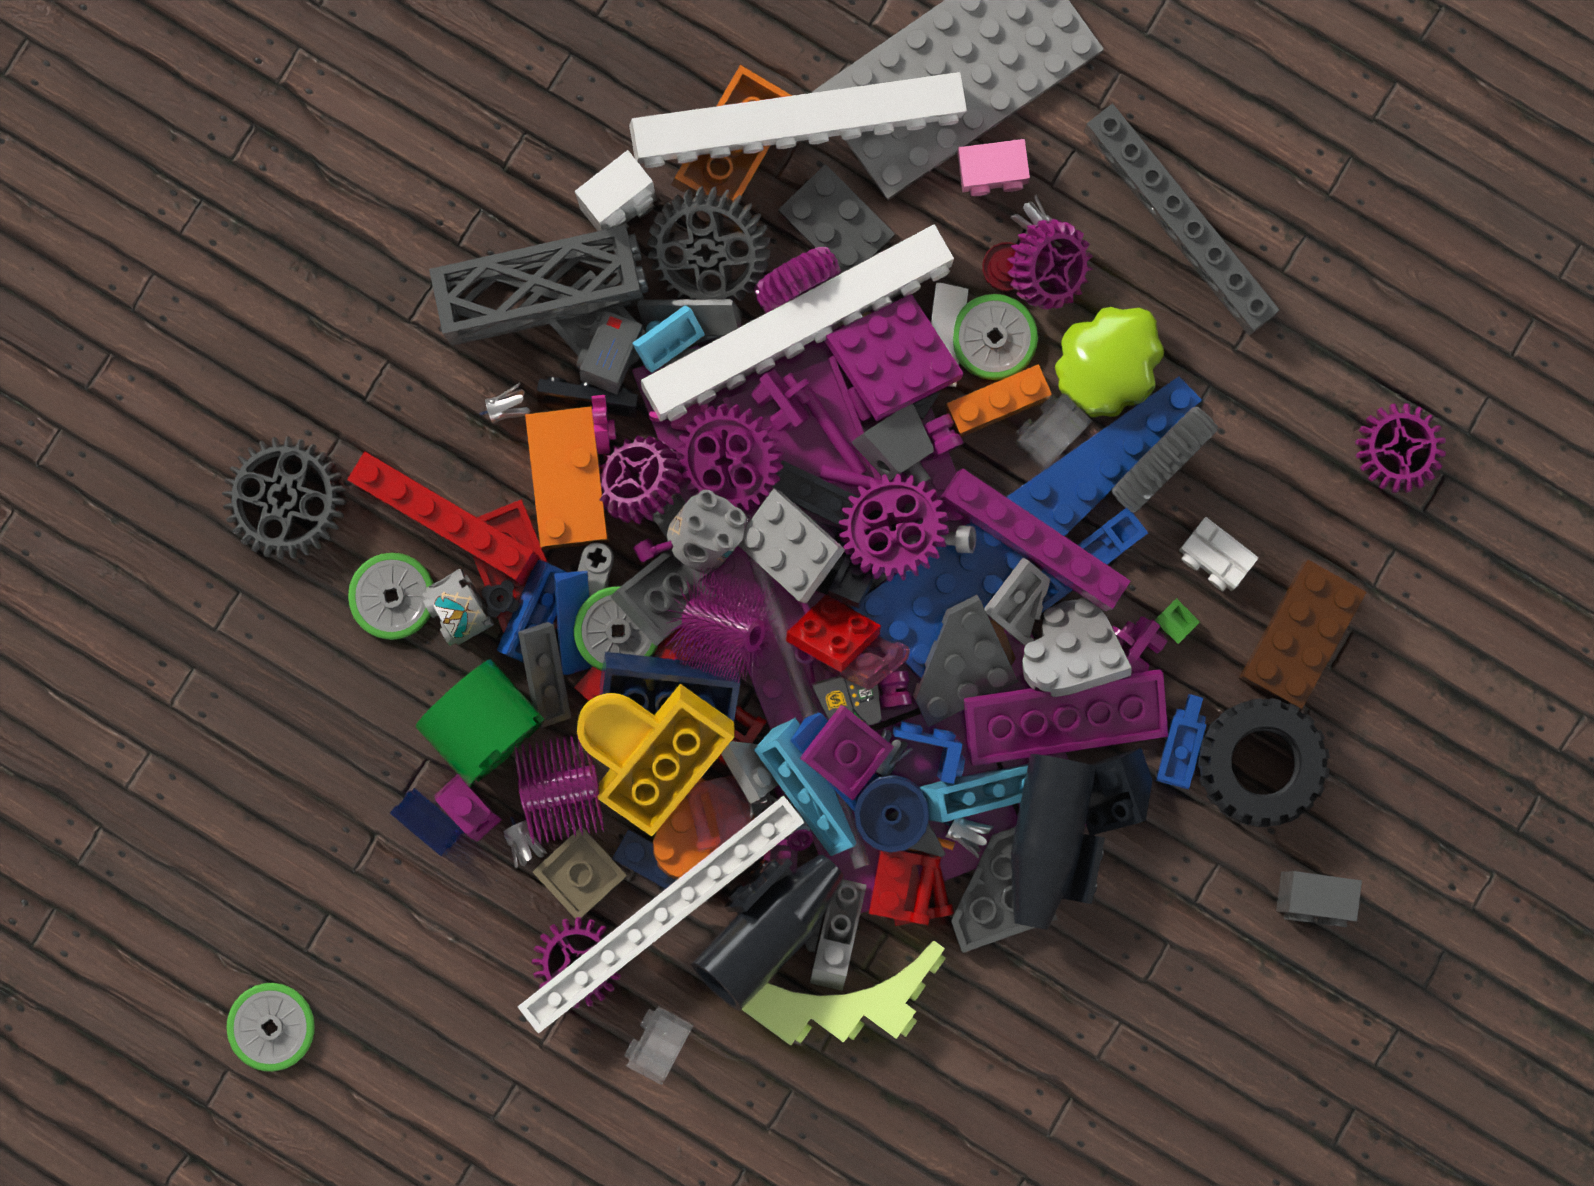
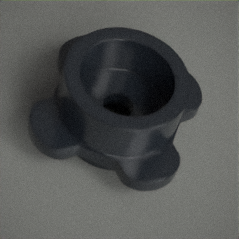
(491, 595)

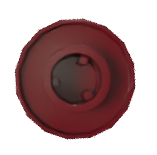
(996, 266)

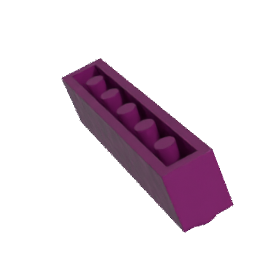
(1034, 540)

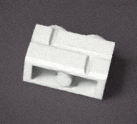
(1218, 555)

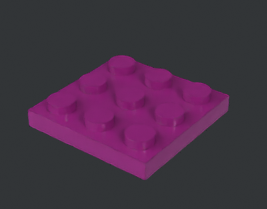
(894, 357)

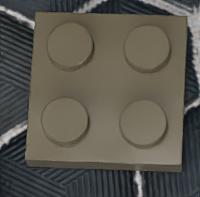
(579, 873)

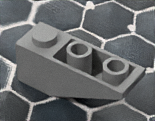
(838, 936)

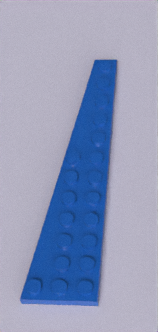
(1058, 496)

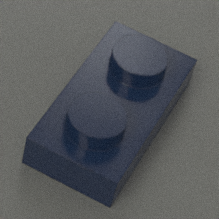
(638, 856)

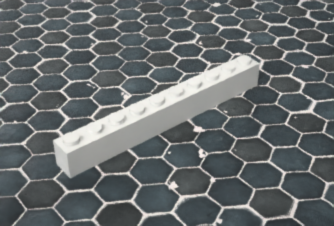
(797, 118)
(797, 323)

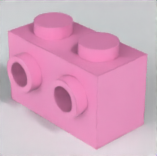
(993, 167)

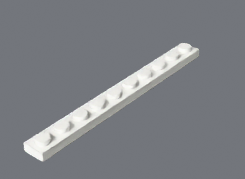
(661, 914)

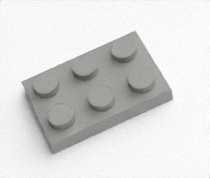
(790, 546)

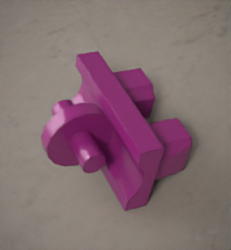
(787, 394)
(1136, 638)

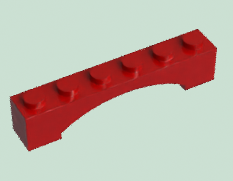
(443, 518)

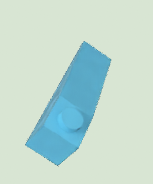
(806, 788)
(975, 793)

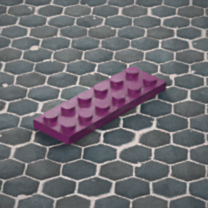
(1035, 722)

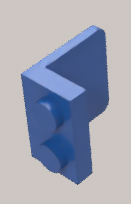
(951, 760)

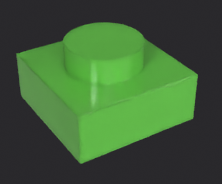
(1177, 621)

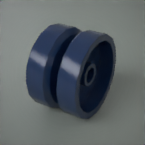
(887, 793)

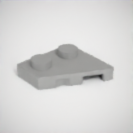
(1019, 601)
(748, 770)

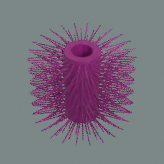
(723, 625)
(558, 789)

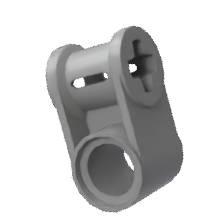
(597, 577)

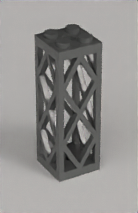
(488, 323)

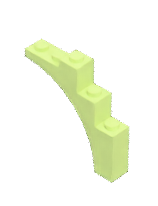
(840, 1014)

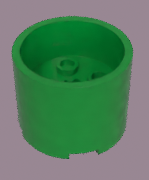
(479, 722)

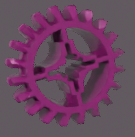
(1039, 261)
(796, 277)
(1397, 434)
(657, 471)
(561, 939)

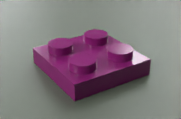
(846, 752)

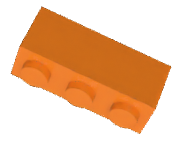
(998, 401)

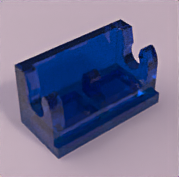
(427, 822)

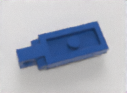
(1182, 744)

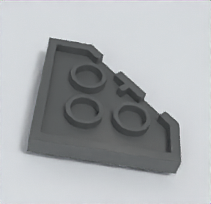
(962, 663)
(987, 904)

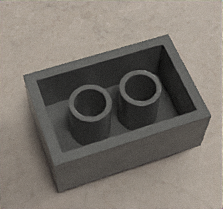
(1321, 896)

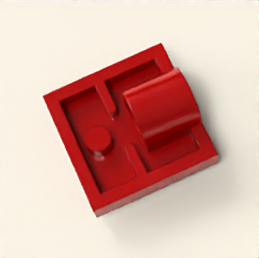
(833, 633)

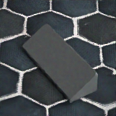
(713, 315)

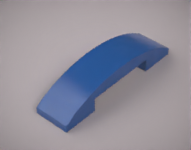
(1105, 545)

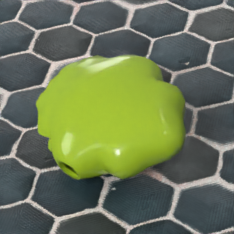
(1110, 360)

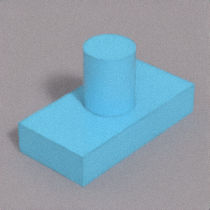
(668, 338)

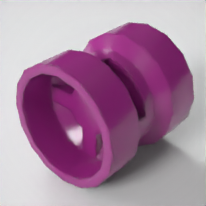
(942, 436)
(895, 691)

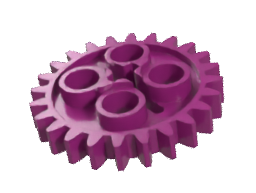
(730, 456)
(889, 499)

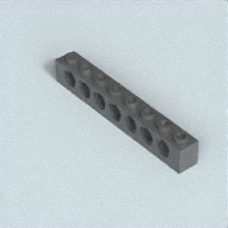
(1180, 219)

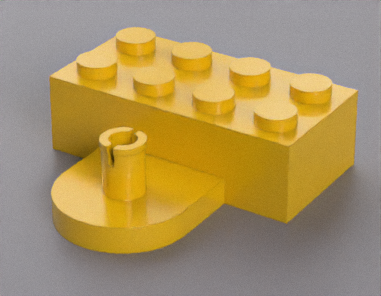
(650, 755)

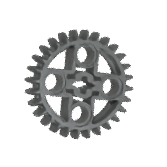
(717, 238)
(1164, 459)
(286, 513)

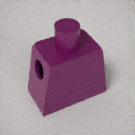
(467, 808)

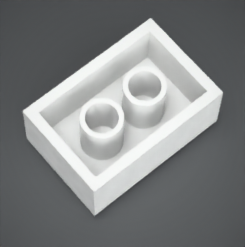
(617, 194)

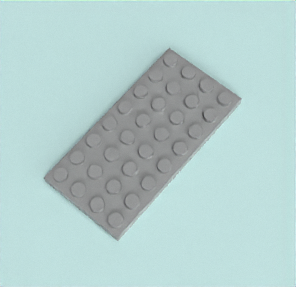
(1005, 61)

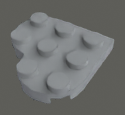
(1074, 651)

